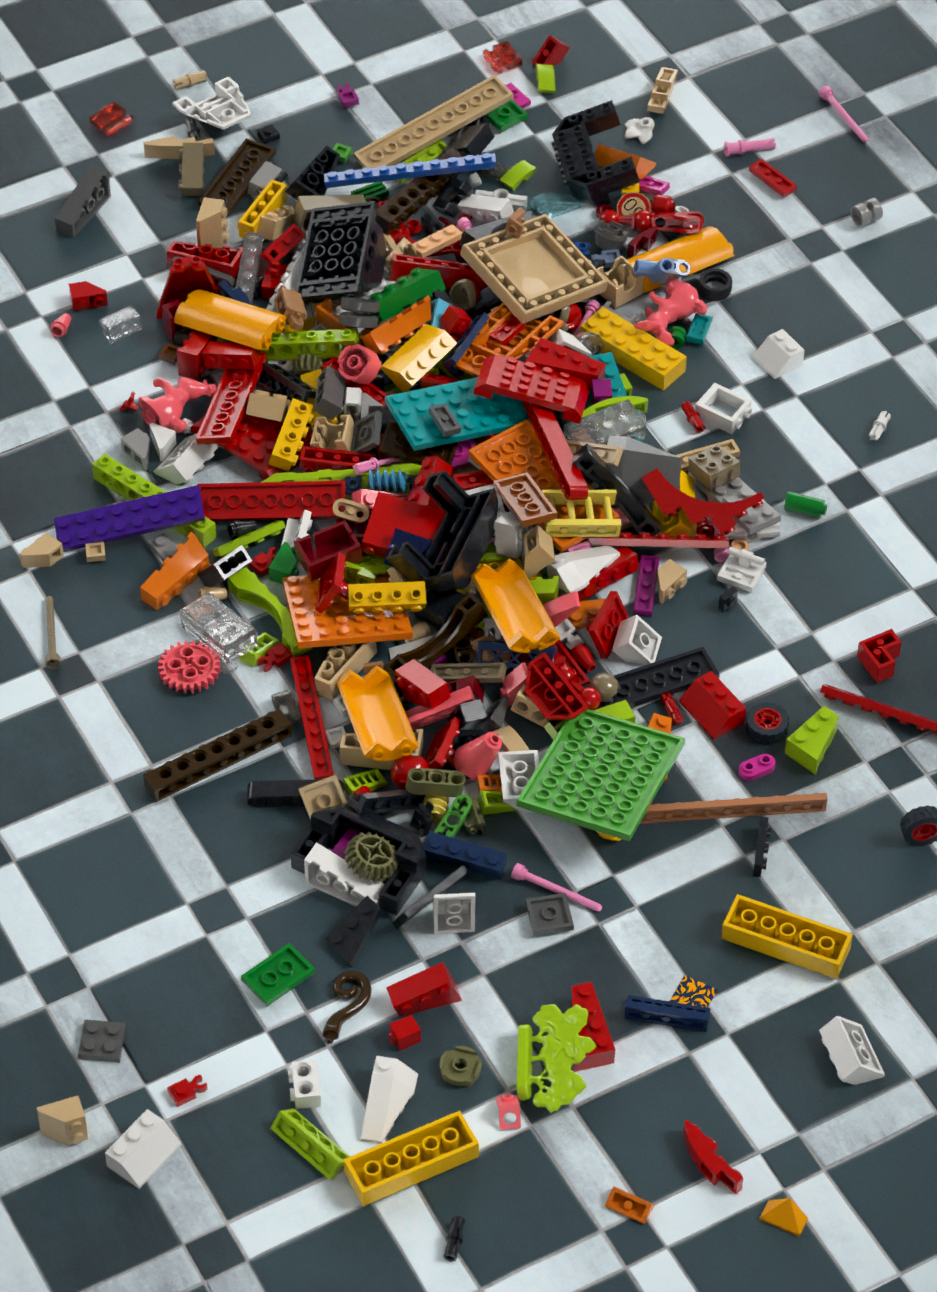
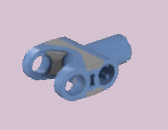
(660, 271)

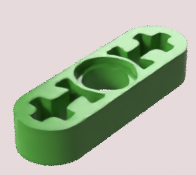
(455, 806)

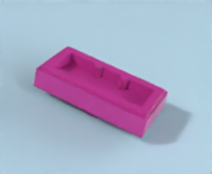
(519, 98)

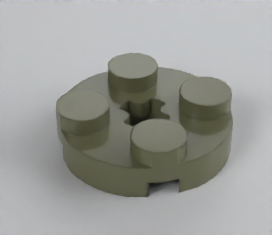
(464, 1076)

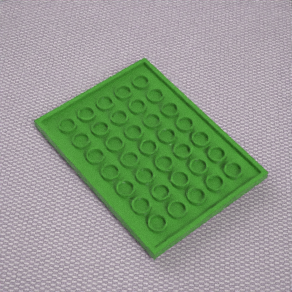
(601, 773)

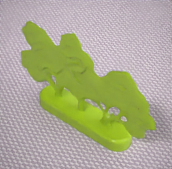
(559, 1052)

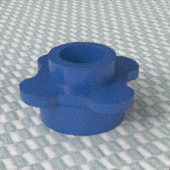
(583, 247)

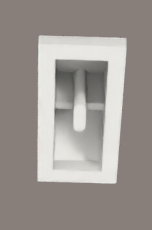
(163, 440)

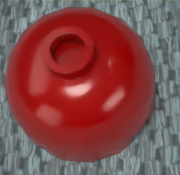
(403, 765)

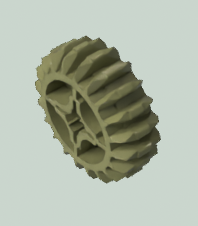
(359, 856)

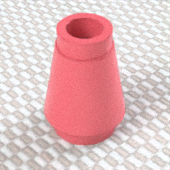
(61, 325)

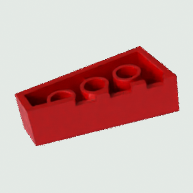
(566, 360)

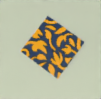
(693, 993)

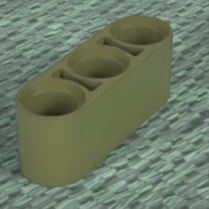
(435, 782)

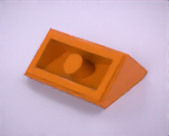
(629, 1205)

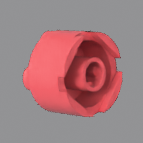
(359, 364)

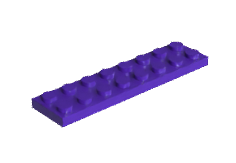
(130, 518)

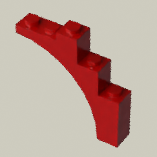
(722, 514)

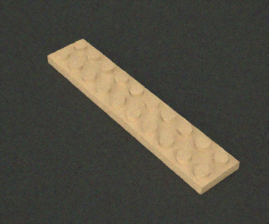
(435, 124)

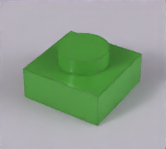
(344, 151)

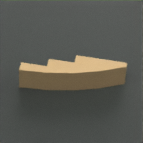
(662, 90)
(169, 147)

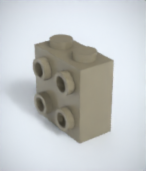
(714, 467)

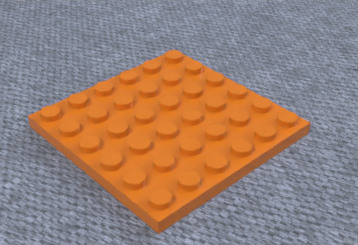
(337, 624)

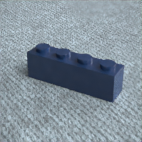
(465, 854)

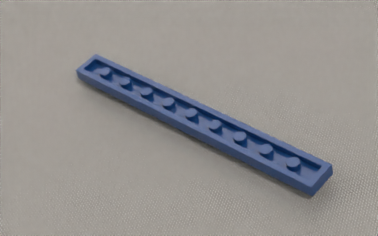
(411, 170)

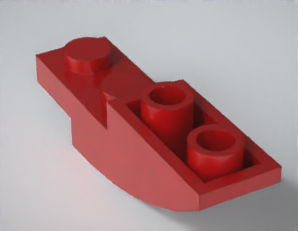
(704, 1154)

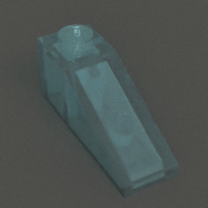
(554, 204)

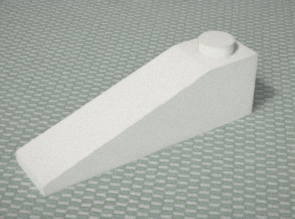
(580, 566)

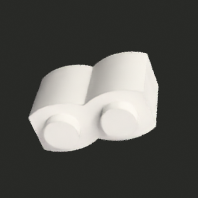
(352, 403)

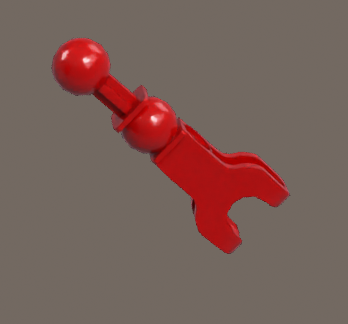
(645, 220)
(588, 694)

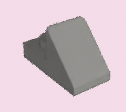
(369, 405)

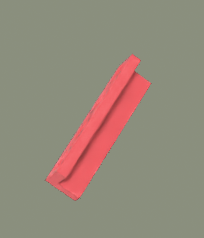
(422, 716)

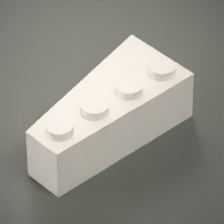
(331, 875)

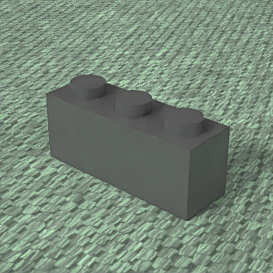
(330, 393)

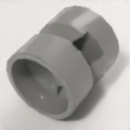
(866, 212)

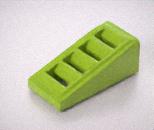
(251, 656)
(357, 779)
(487, 805)

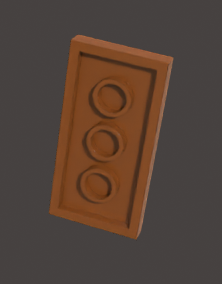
(525, 499)

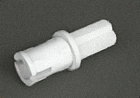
(879, 426)

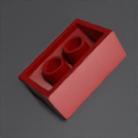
(713, 705)

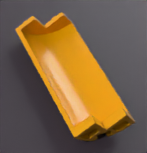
(697, 249)
(229, 319)
(515, 607)
(377, 715)

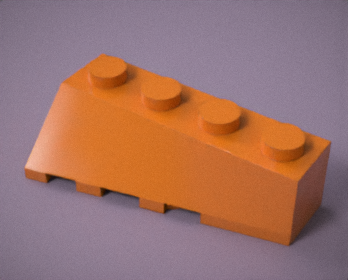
(398, 327)
(175, 573)

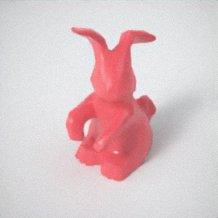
(679, 303)
(168, 408)

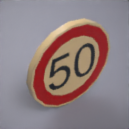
(632, 202)

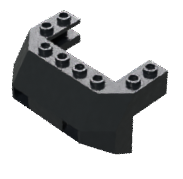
(458, 541)

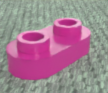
(759, 767)

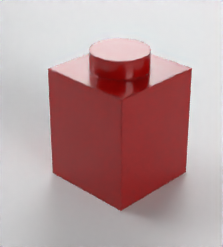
(404, 1033)

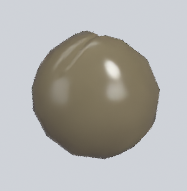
(605, 685)

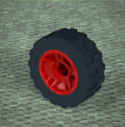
(767, 723)
(920, 826)

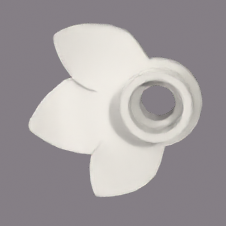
(637, 128)

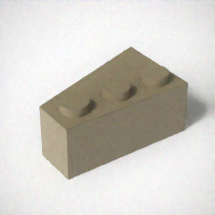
(192, 169)

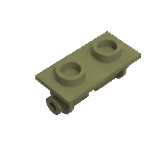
(475, 821)

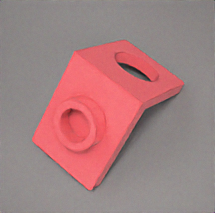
(508, 1104)

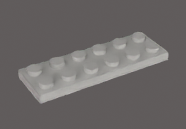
(737, 490)

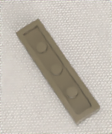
(482, 671)

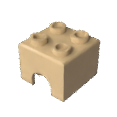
(622, 283)
(333, 435)

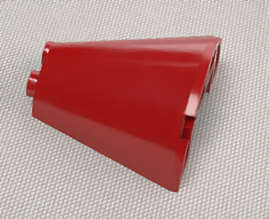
(185, 277)

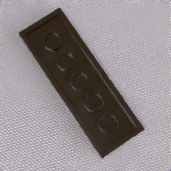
(234, 178)

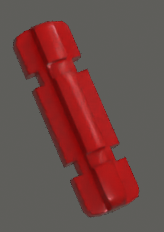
(672, 708)

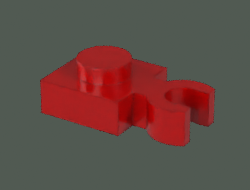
(261, 562)
(275, 656)
(186, 1091)

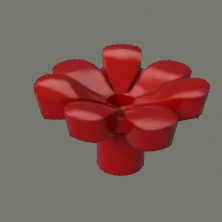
(129, 403)

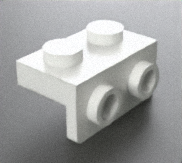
(297, 529)

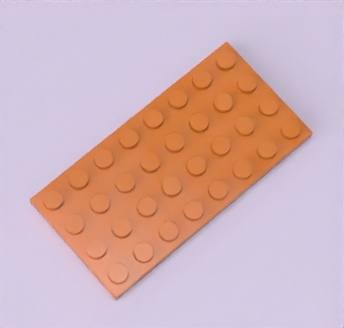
(520, 452)

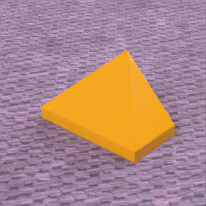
(784, 1215)

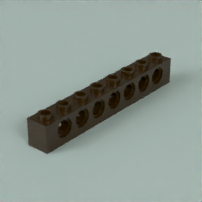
(413, 197)
(217, 755)

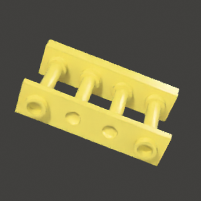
(583, 527)

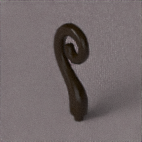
(336, 1020)

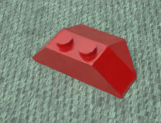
(552, 691)

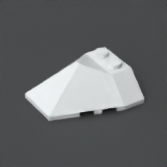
(219, 110)

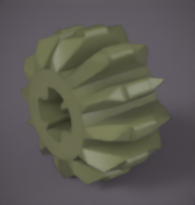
(306, 363)

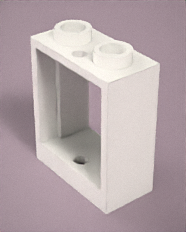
(718, 419)

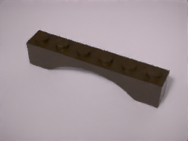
(464, 618)

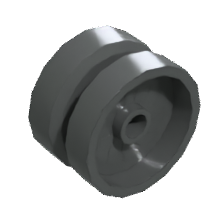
(359, 312)

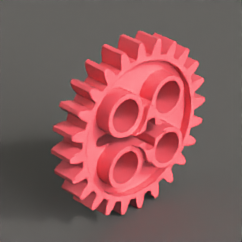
(189, 666)

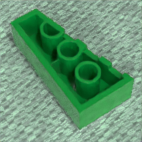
(406, 292)

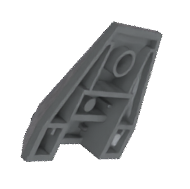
(640, 460)

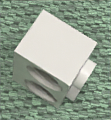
(305, 1084)

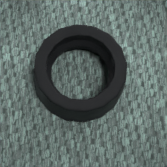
(718, 275)

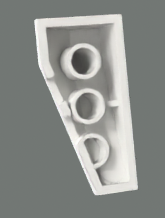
(388, 1093)

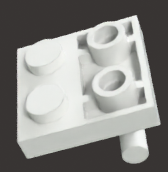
(742, 569)

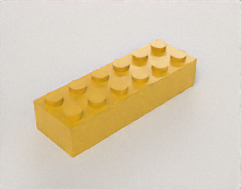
(636, 349)
(786, 936)
(411, 1158)

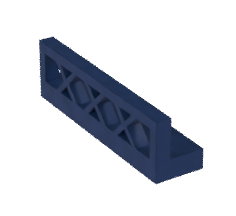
(463, 344)
(502, 646)
(667, 1013)

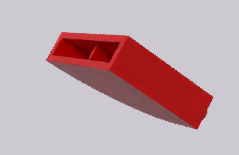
(392, 513)

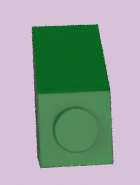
(283, 564)

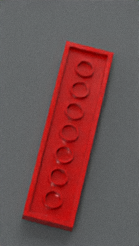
(228, 405)
(271, 500)

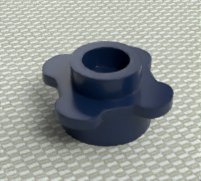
(349, 481)

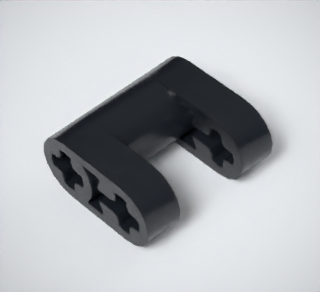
(444, 201)

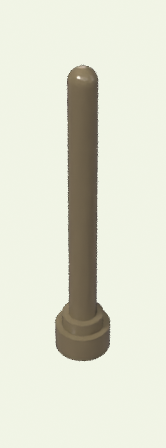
(52, 659)

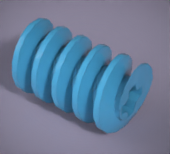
(388, 481)

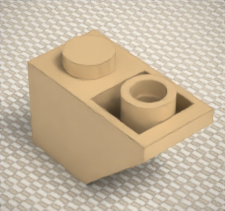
(42, 552)
(670, 579)

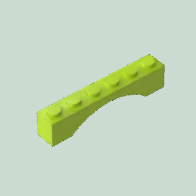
(249, 589)

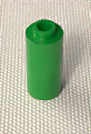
(805, 504)

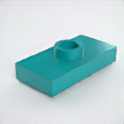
(699, 329)

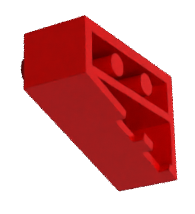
(429, 466)
(421, 685)

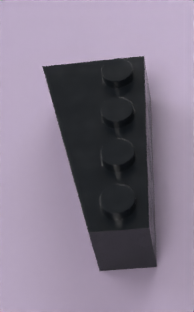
(311, 179)

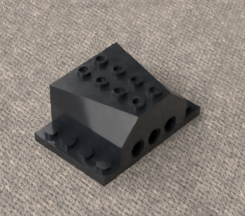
(342, 252)

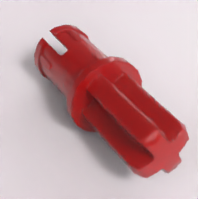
(693, 417)

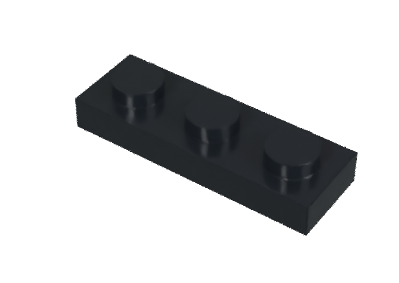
(762, 847)

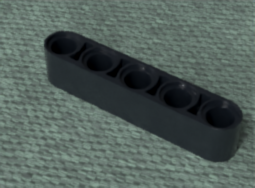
(278, 793)

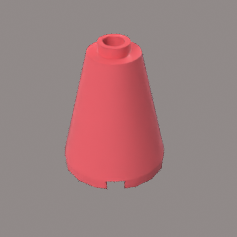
(477, 755)

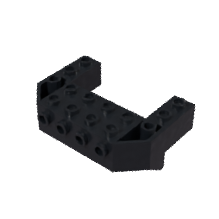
(578, 159)
(331, 824)

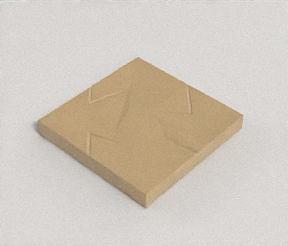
(536, 271)

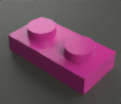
(653, 185)

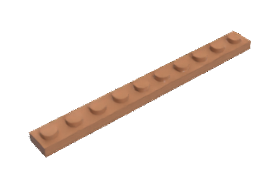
(735, 808)

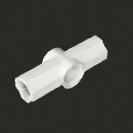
(516, 200)
(740, 533)

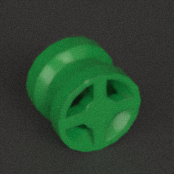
(678, 334)

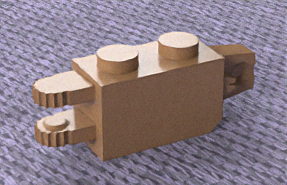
(291, 304)

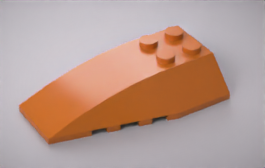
(518, 347)

